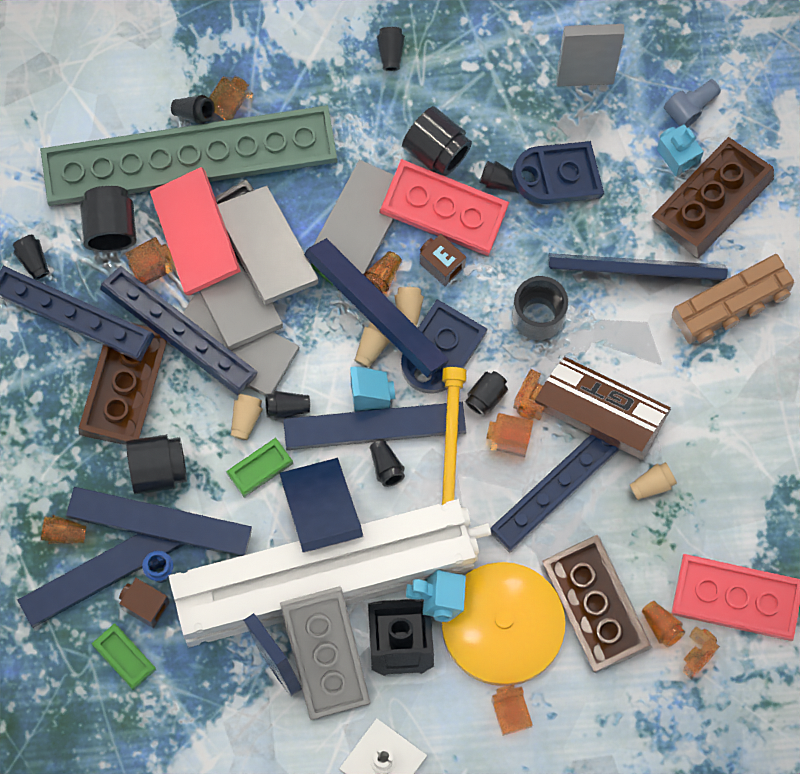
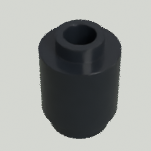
(486, 393)

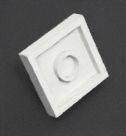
(383, 753)

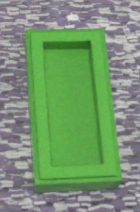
(259, 467)
(123, 656)

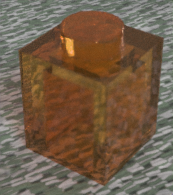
(149, 261)
(510, 434)

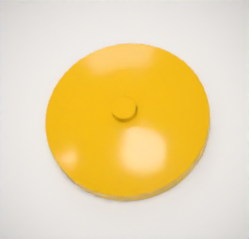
(507, 625)

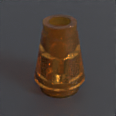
(384, 271)
(62, 531)
(663, 624)

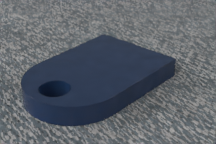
(560, 173)
(453, 335)
(273, 655)

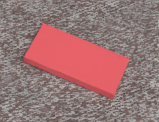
(444, 207)
(195, 231)
(737, 597)

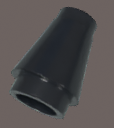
(390, 47)
(194, 108)
(498, 177)
(30, 254)
(286, 404)
(386, 464)

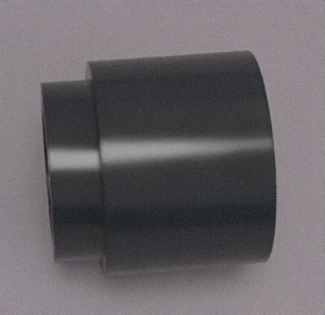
(437, 141)
(108, 219)
(542, 291)
(155, 463)

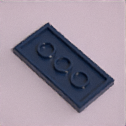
(321, 505)

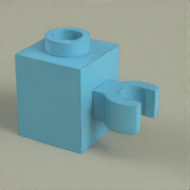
(679, 149)
(442, 594)

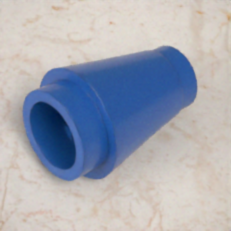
(157, 560)

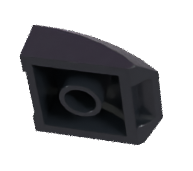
(400, 637)

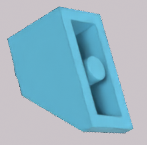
(370, 389)

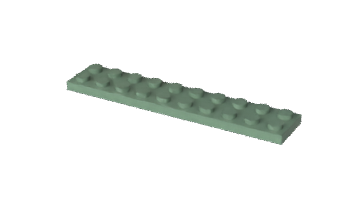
(221, 148)

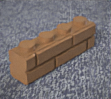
(732, 299)

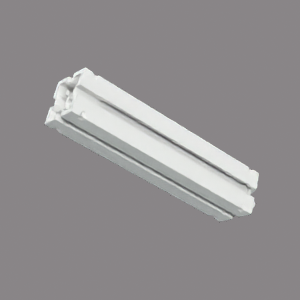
(388, 557)

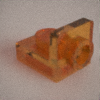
(229, 96)
(528, 392)
(698, 658)
(511, 709)

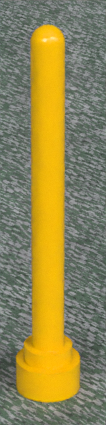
(454, 380)

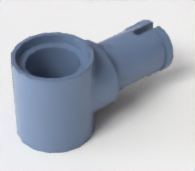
(688, 107)

